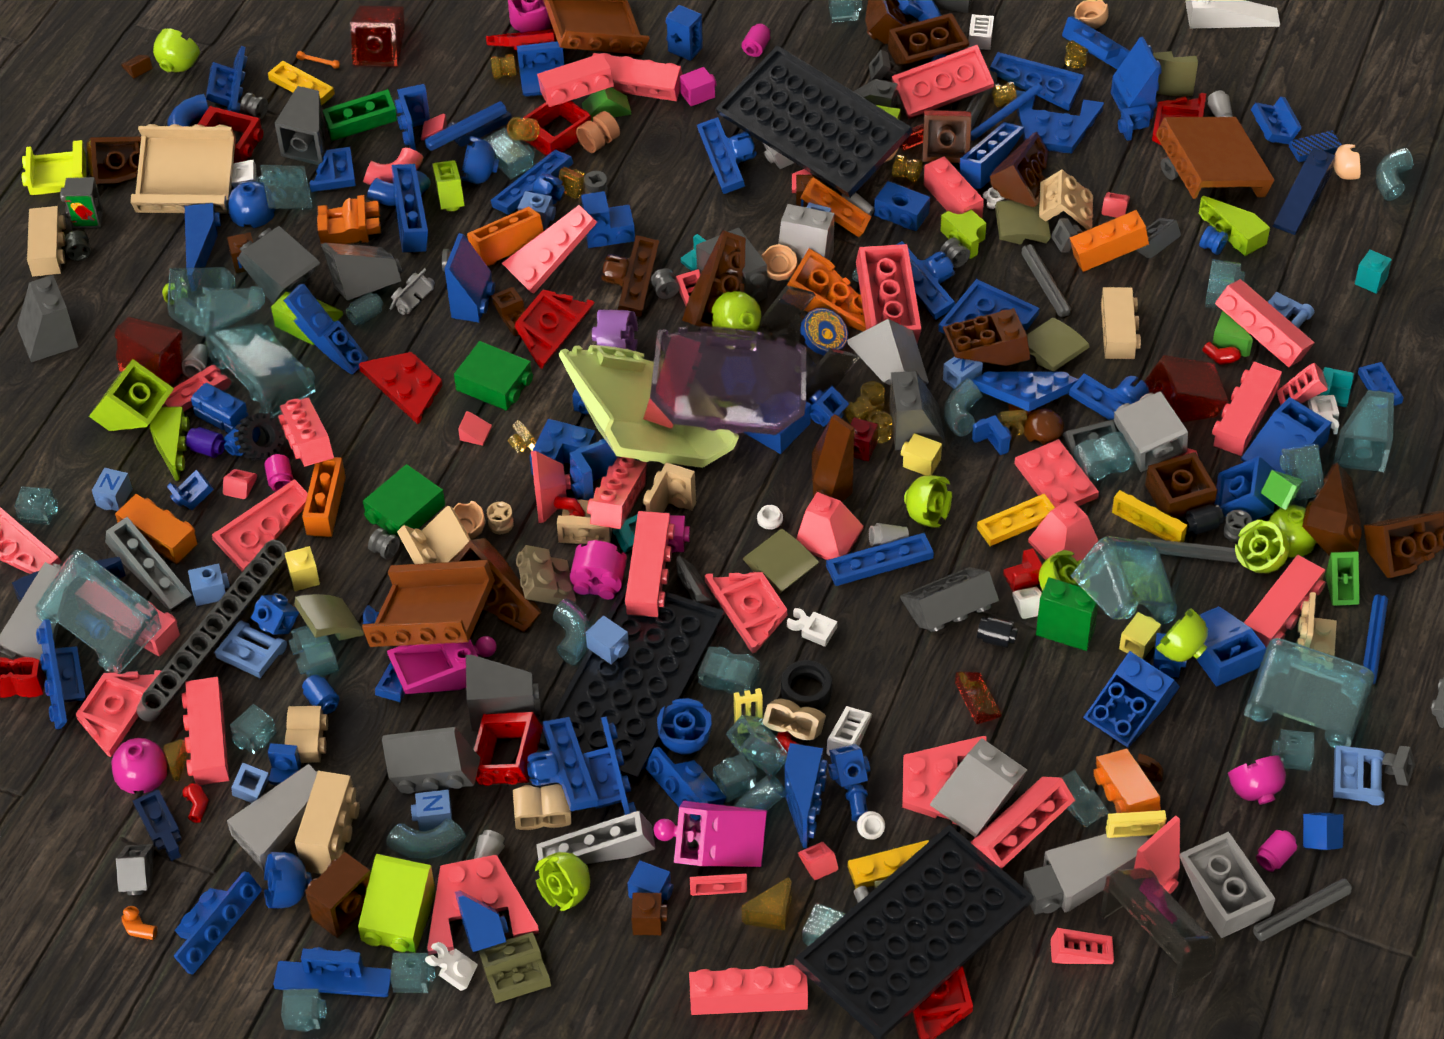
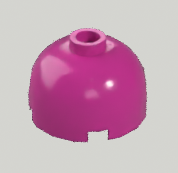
(139, 765)
(1259, 779)

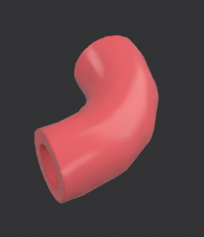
(384, 171)

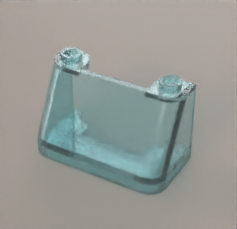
(206, 299)
(260, 365)
(1124, 574)
(99, 611)
(1311, 690)

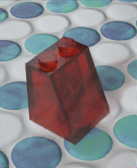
(377, 35)
(152, 346)
(1189, 387)

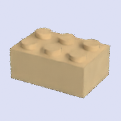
(326, 821)

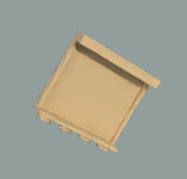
(184, 168)

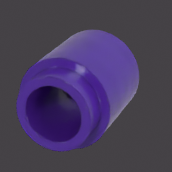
(205, 442)

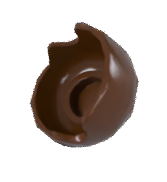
(1043, 426)

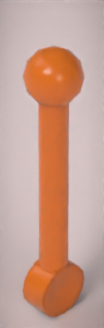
(301, 56)

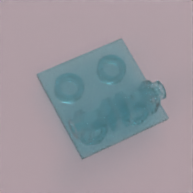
(285, 186)

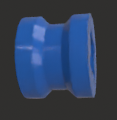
(1213, 240)

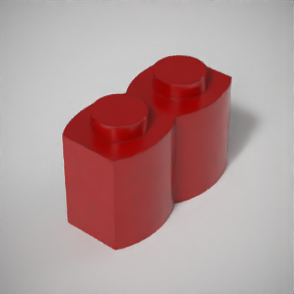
(21, 677)

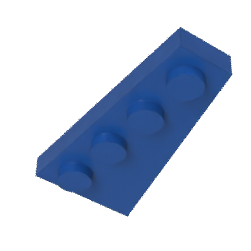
(1058, 84)

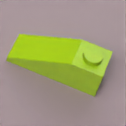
(448, 185)

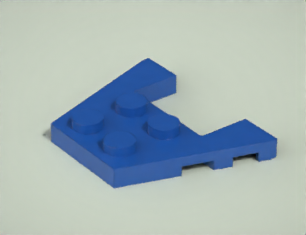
(1058, 130)

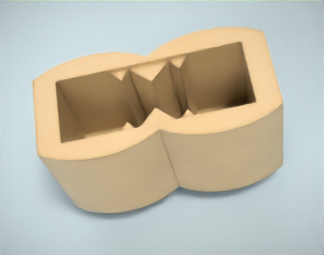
(786, 715)
(305, 730)
(540, 807)

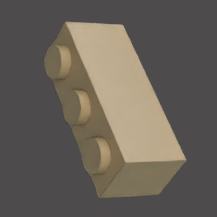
(45, 241)
(1119, 323)

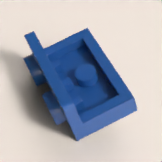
(1277, 121)

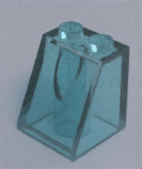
(1367, 434)

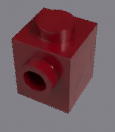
(864, 438)

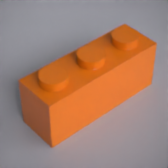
(506, 235)
(1109, 240)
(324, 497)
(160, 528)
(1125, 783)

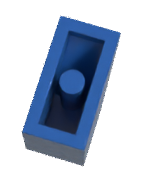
(481, 922)

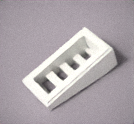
(981, 31)
(849, 732)

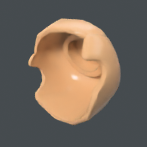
(1092, 13)
(1347, 162)
(780, 262)
(471, 517)

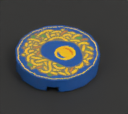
(824, 330)

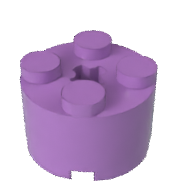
(616, 329)

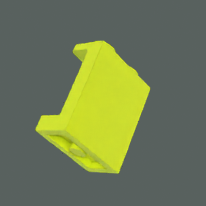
(49, 171)

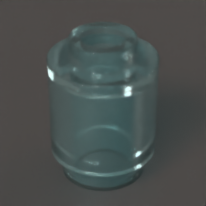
(364, 308)

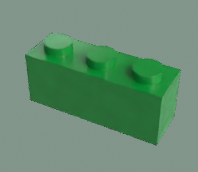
(359, 115)

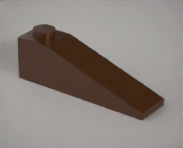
(883, 16)
(113, 158)
(1021, 172)
(719, 276)
(834, 460)
(1334, 514)
(1405, 542)
(506, 594)

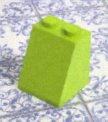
(131, 399)
(397, 903)

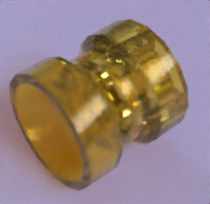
(503, 66)
(523, 129)
(907, 168)

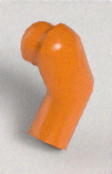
(135, 926)

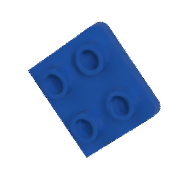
(535, 60)
(414, 111)
(589, 465)

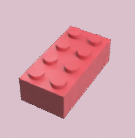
(888, 286)

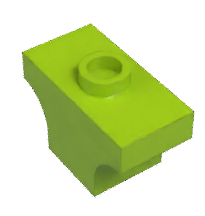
(966, 227)

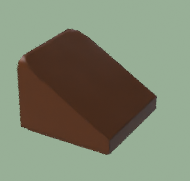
(137, 65)

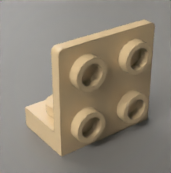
(1065, 194)
(671, 486)
(579, 530)
(438, 541)
(1316, 632)

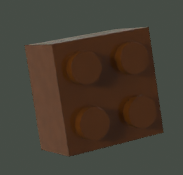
(946, 135)
(1180, 485)
(338, 894)

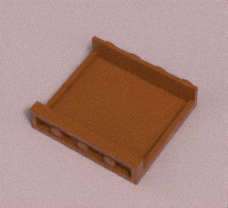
(596, 25)
(1213, 154)
(431, 603)

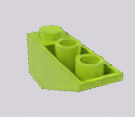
(1243, 227)
(169, 436)

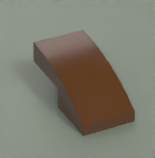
(509, 306)

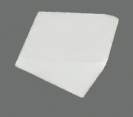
(1027, 601)

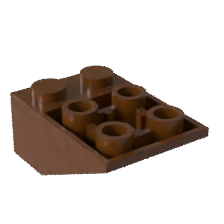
(990, 339)

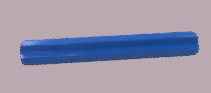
(465, 126)
(1375, 634)

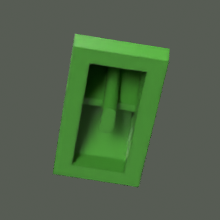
(609, 101)
(1231, 334)
(1281, 488)
(1343, 578)

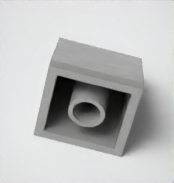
(806, 229)
(889, 349)
(1151, 430)

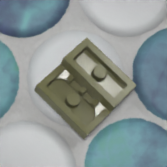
(1177, 74)
(1020, 222)
(1055, 344)
(781, 560)
(328, 616)
(514, 967)

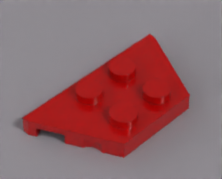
(522, 38)
(1178, 108)
(549, 323)
(404, 381)
(944, 1007)

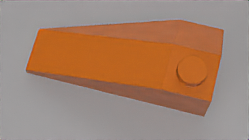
(830, 289)

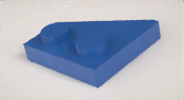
(334, 171)

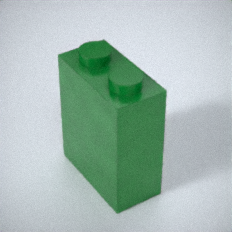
(493, 375)
(403, 500)
(1066, 614)

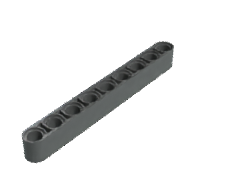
(205, 637)

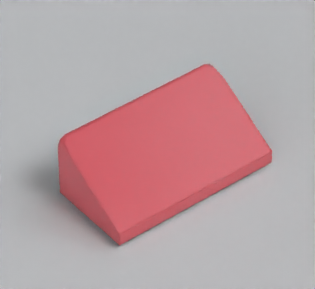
(718, 884)

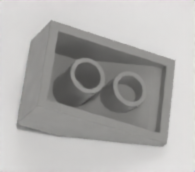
(979, 787)
(1227, 885)

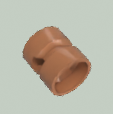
(597, 133)

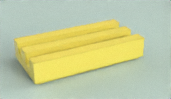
(747, 699)
(1135, 823)

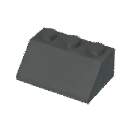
(951, 598)
(430, 760)

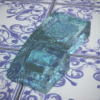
(1087, 805)

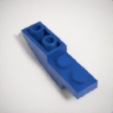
(325, 333)

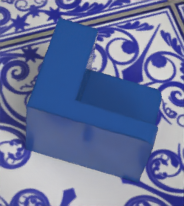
(1323, 831)

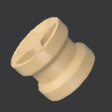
(503, 512)

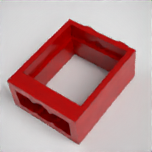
(544, 115)
(239, 122)
(506, 726)

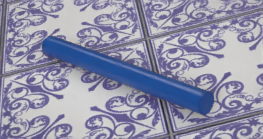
(1007, 110)

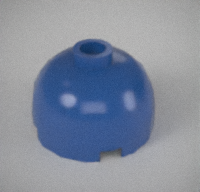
(479, 161)
(249, 205)
(684, 726)
(286, 880)

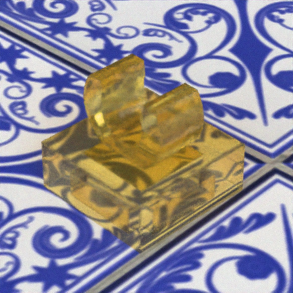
(572, 181)
(1013, 418)
(522, 438)

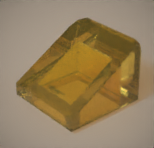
(176, 757)

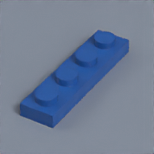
(879, 559)

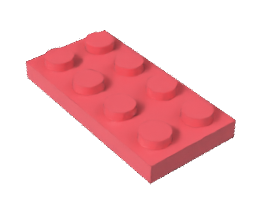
(943, 81)

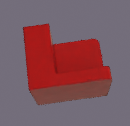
(1024, 574)

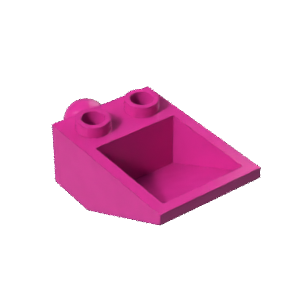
(436, 665)
(723, 835)

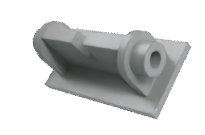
(405, 298)

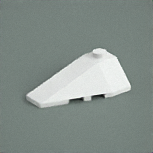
(1230, 14)

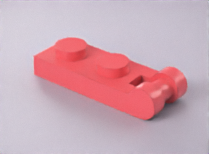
(183, 392)

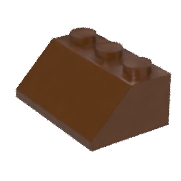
(926, 39)

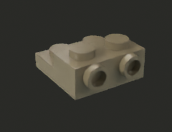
(543, 576)

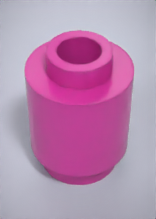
(756, 40)
(278, 471)
(1276, 850)

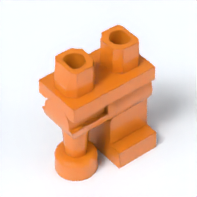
(349, 222)

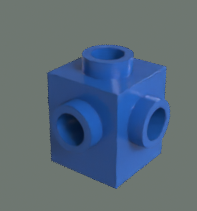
(827, 404)
(274, 614)
(848, 766)

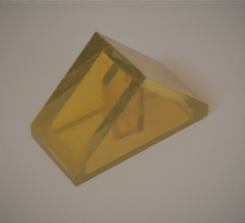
(770, 907)

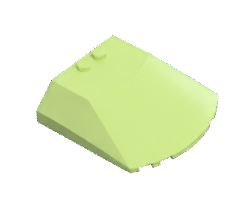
(616, 394)

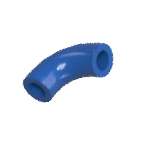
(188, 111)
(384, 191)

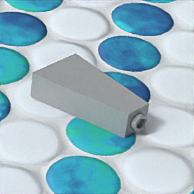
(19, 634)
(274, 817)
(1087, 863)

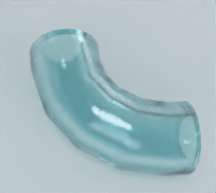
(1389, 170)
(958, 406)
(575, 624)
(763, 794)
(425, 843)

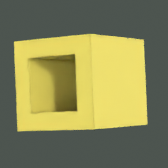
(921, 454)
(302, 568)
(1140, 635)

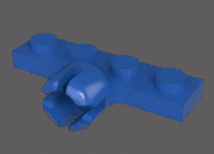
(726, 153)
(539, 179)
(927, 278)
(1107, 400)
(563, 765)

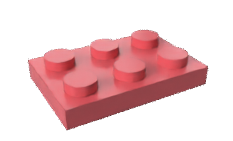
(1056, 474)

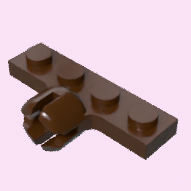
(632, 273)

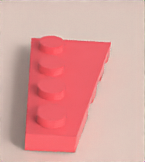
(548, 250)
(264, 522)
(22, 548)

